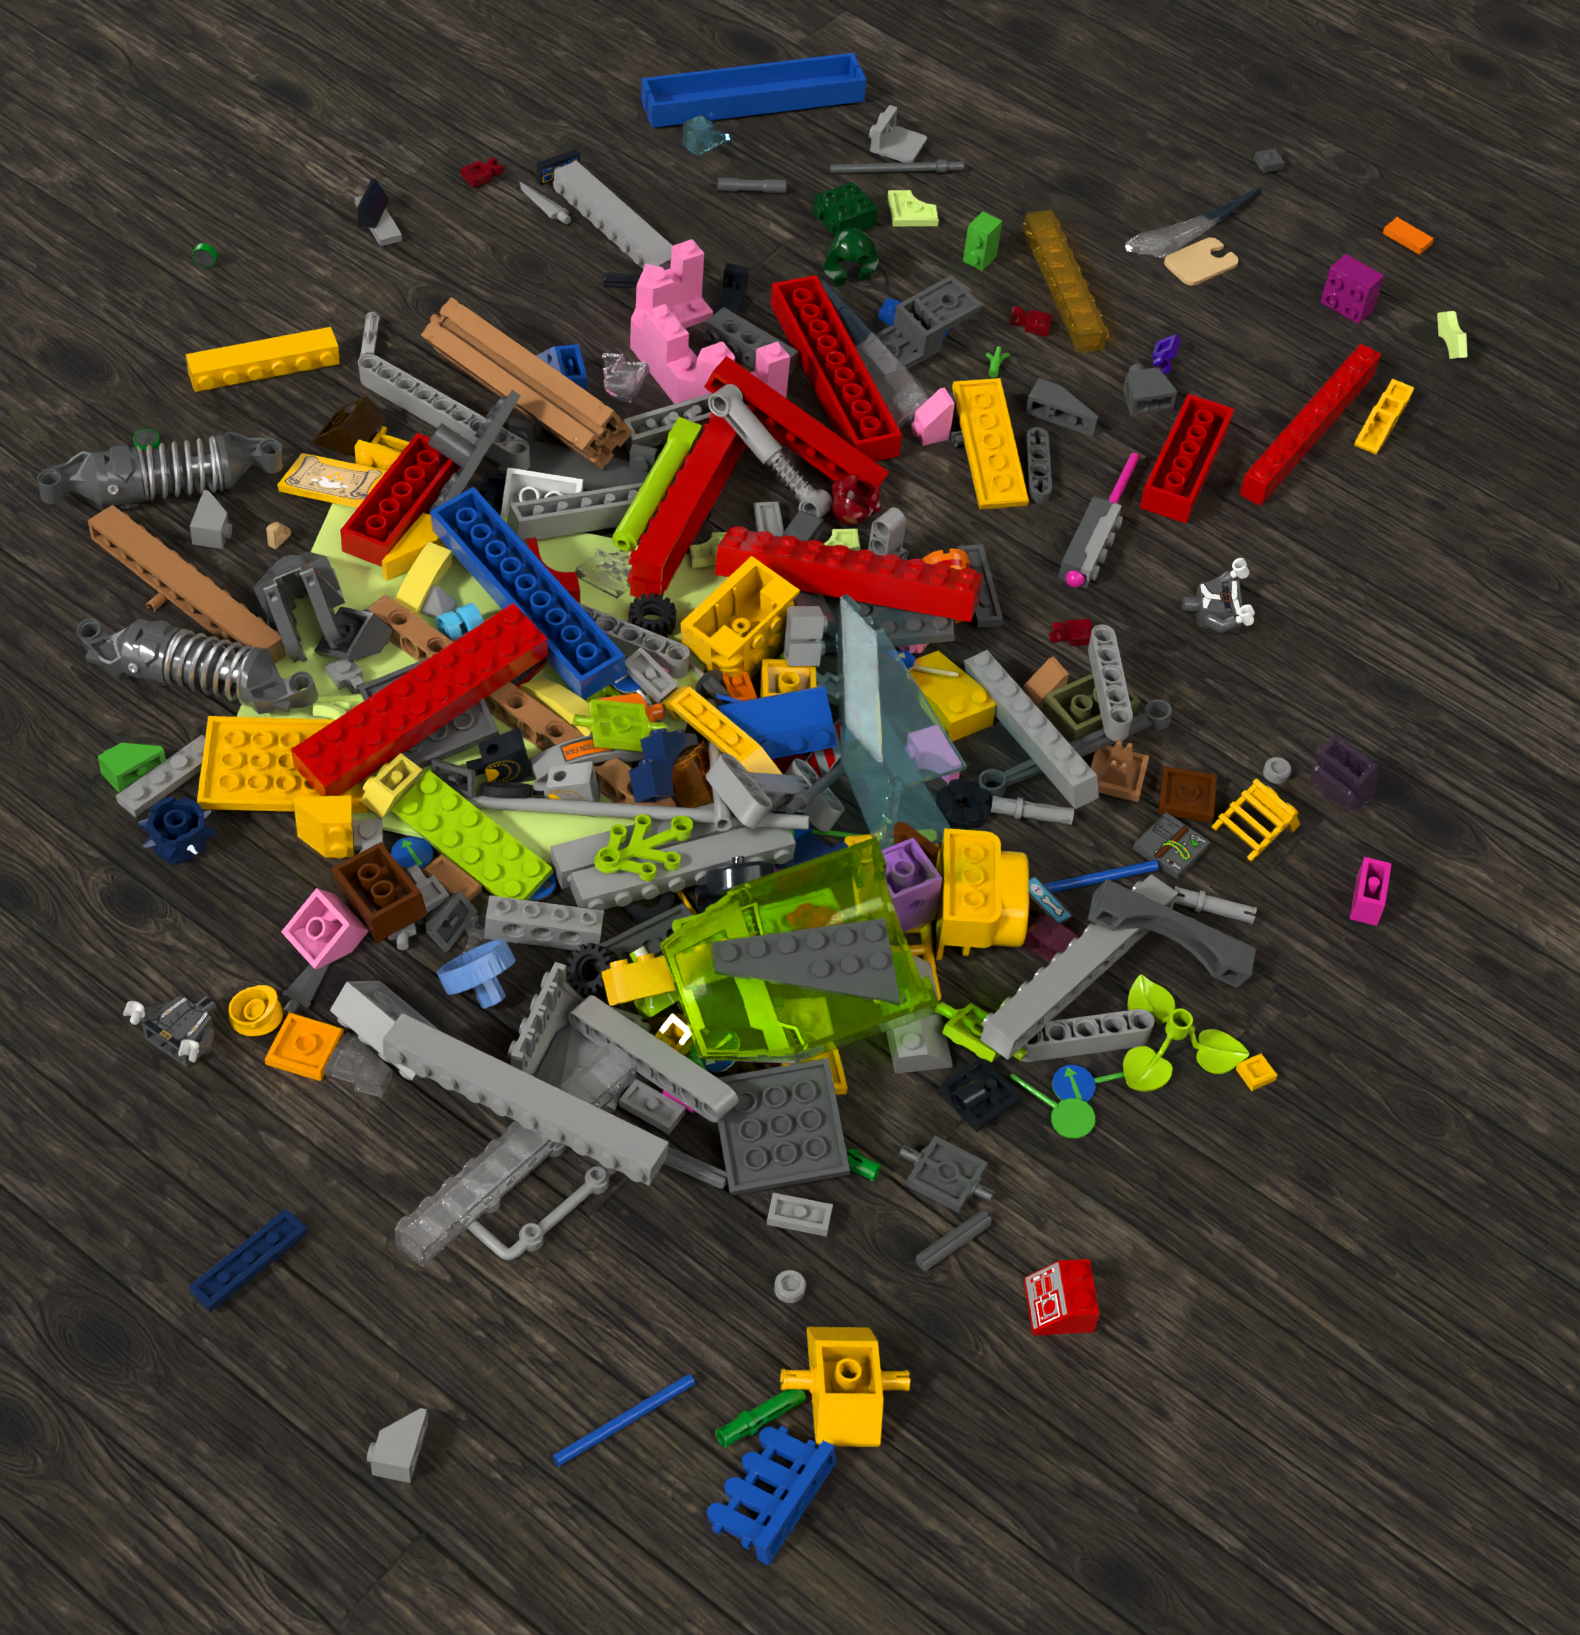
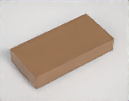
(452, 877)

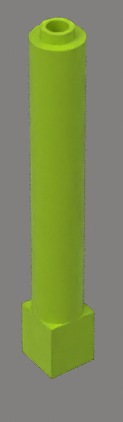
(655, 486)

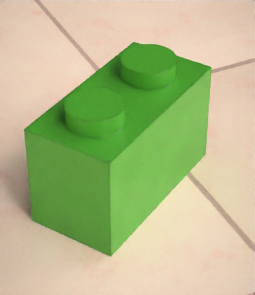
(982, 241)

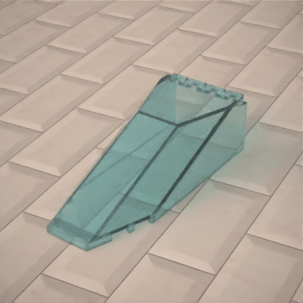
(888, 733)

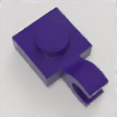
(1165, 351)

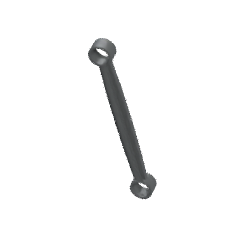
(1082, 745)

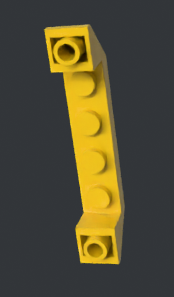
(718, 729)

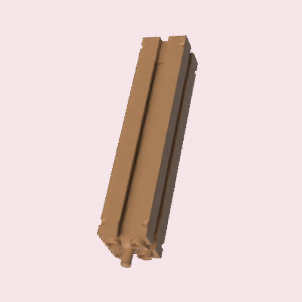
(545, 393)

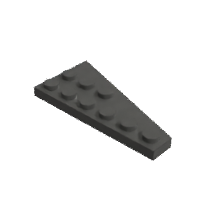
(900, 625)
(826, 959)

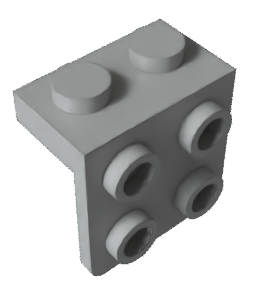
(894, 140)

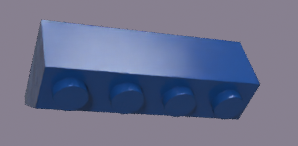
(786, 721)

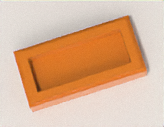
(1408, 235)

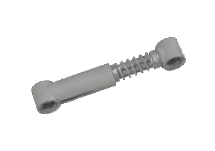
(729, 404)

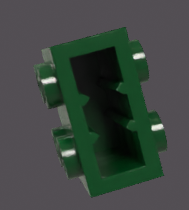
(845, 208)

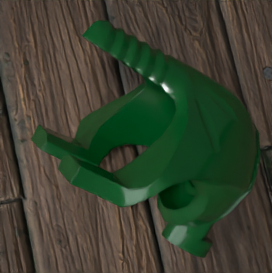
(854, 247)

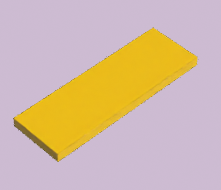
(990, 444)

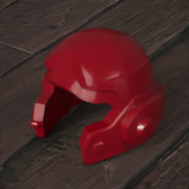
(851, 507)

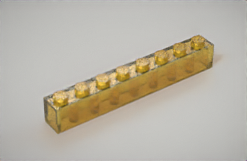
(1065, 281)

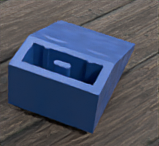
(567, 361)

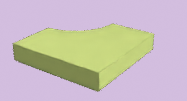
(910, 211)
(335, 705)

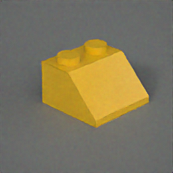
(781, 678)
(326, 824)

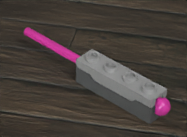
(1095, 534)

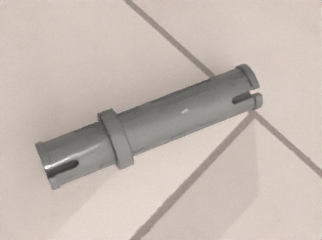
(1026, 809)
(1215, 905)

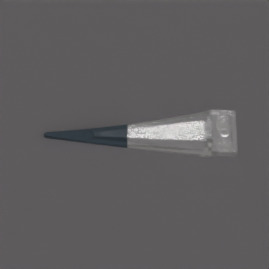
(1171, 238)
(893, 380)

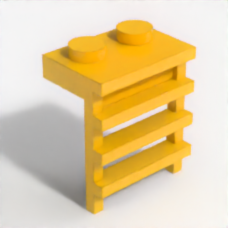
(377, 455)
(1268, 804)

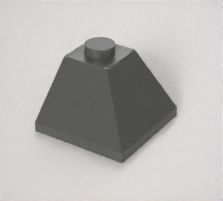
(362, 635)

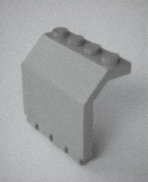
(548, 1017)

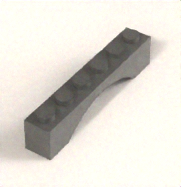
(1221, 954)

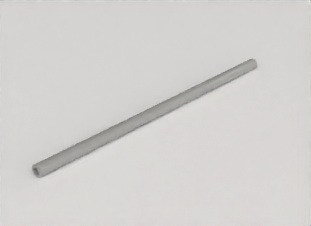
(628, 810)

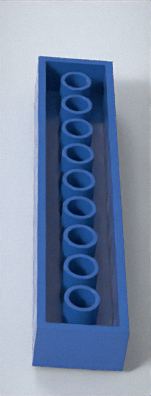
(515, 575)

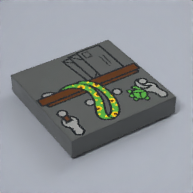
(1171, 845)

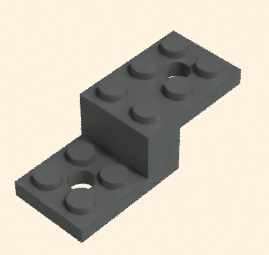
(925, 318)

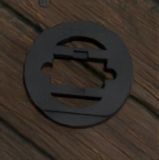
(506, 790)

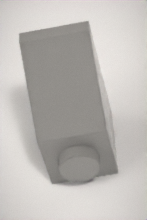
(210, 523)
(399, 1447)

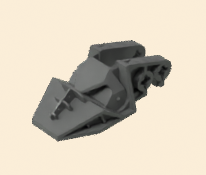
(296, 577)

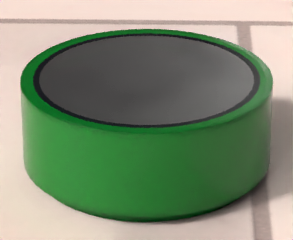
(204, 255)
(146, 437)

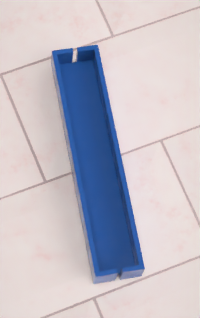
(753, 89)

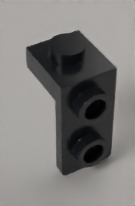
(734, 288)

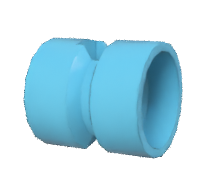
(458, 624)

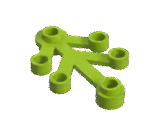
(611, 860)

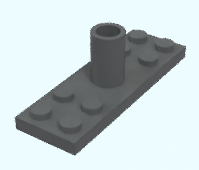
(464, 452)

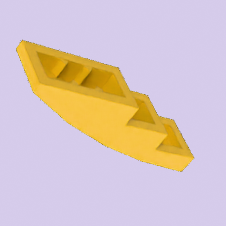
(1384, 416)

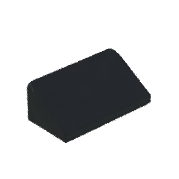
(372, 205)

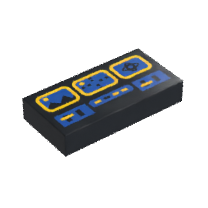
(546, 168)

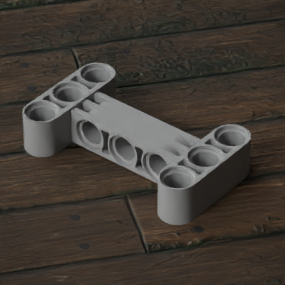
(754, 794)

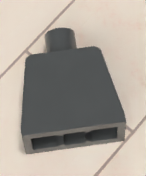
(1148, 391)

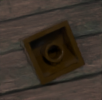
(349, 424)

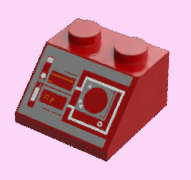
(1062, 1298)

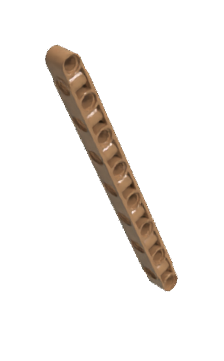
(508, 703)

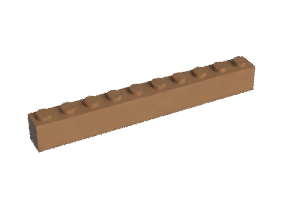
(182, 582)

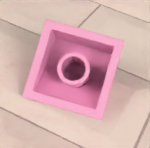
(324, 929)

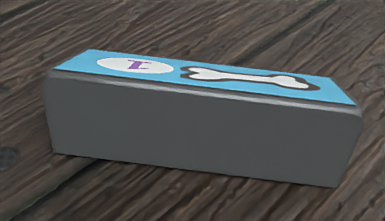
(1045, 903)

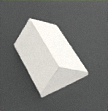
(530, 485)

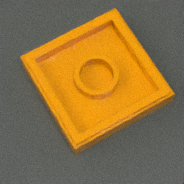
(304, 1046)

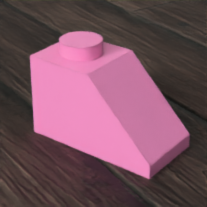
(934, 418)

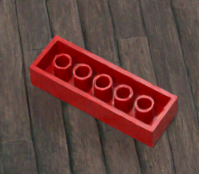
(1186, 458)
(397, 501)

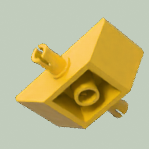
(845, 1385)

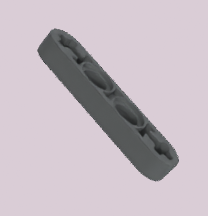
(1042, 465)

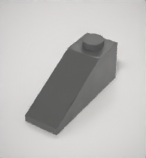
(1060, 407)

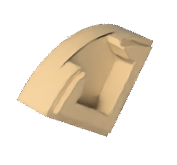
(277, 534)

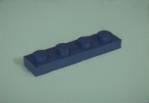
(247, 1260)

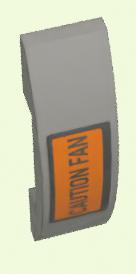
(577, 751)

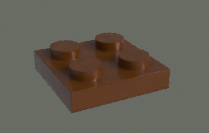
(1187, 794)

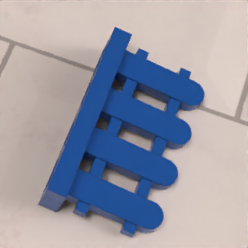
(783, 1513)

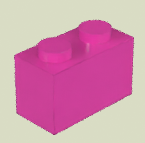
(1370, 891)

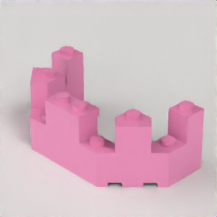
(670, 303)

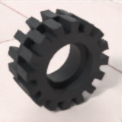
(653, 606)
(580, 965)

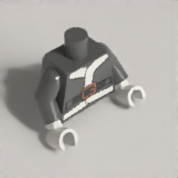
(1220, 602)

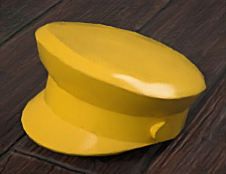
(255, 1011)

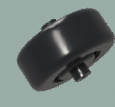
(725, 877)

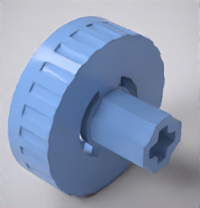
(478, 971)

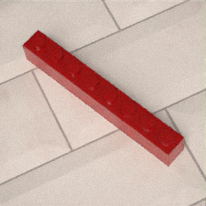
(799, 430)

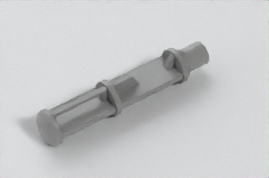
(370, 333)

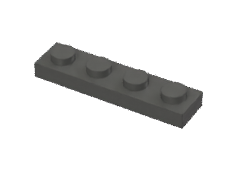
(988, 609)

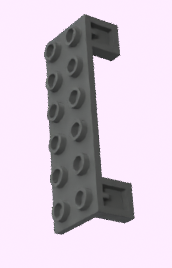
(567, 463)

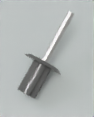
(709, 682)

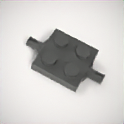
(946, 1174)

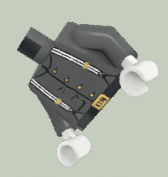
(177, 1027)

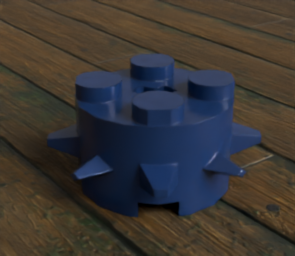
(177, 829)

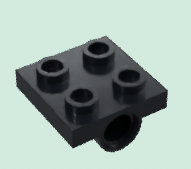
(979, 1094)

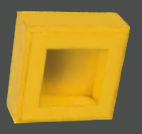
(1256, 1072)

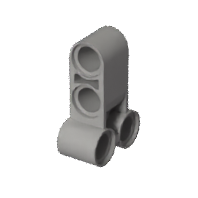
(888, 534)

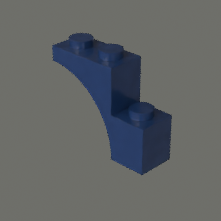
(654, 775)

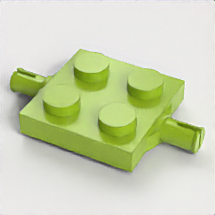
(617, 724)
(966, 1030)

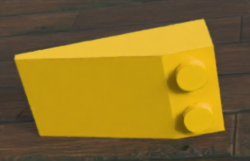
(956, 701)

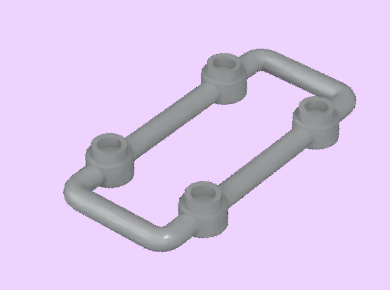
(533, 1235)

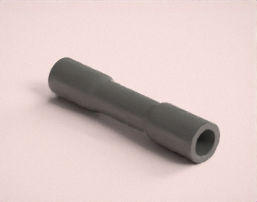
(766, 185)

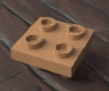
(1120, 771)

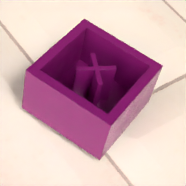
(1352, 288)

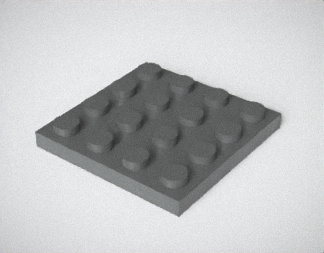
(454, 737)
(782, 1128)

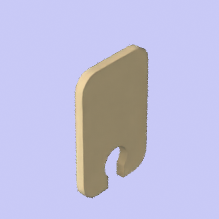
(1197, 264)

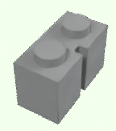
(804, 635)

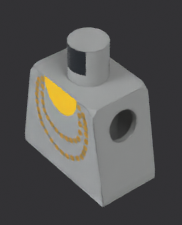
(569, 783)

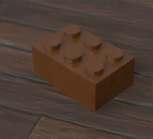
(379, 891)

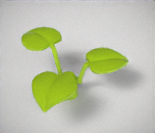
(1146, 1069)

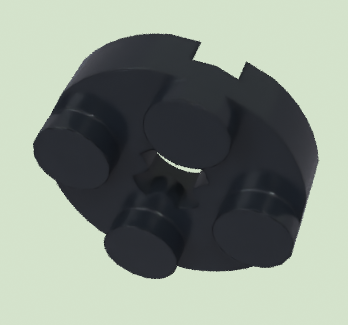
(965, 793)

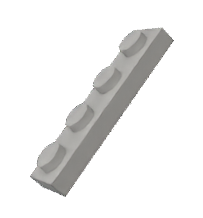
(163, 778)

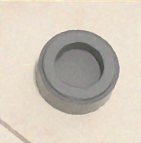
(1277, 770)
(790, 1286)

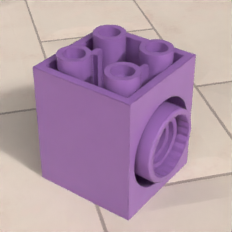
(912, 884)

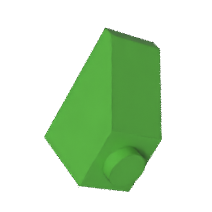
(128, 763)

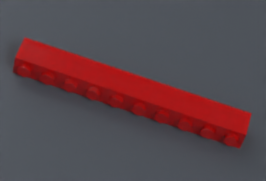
(1309, 425)

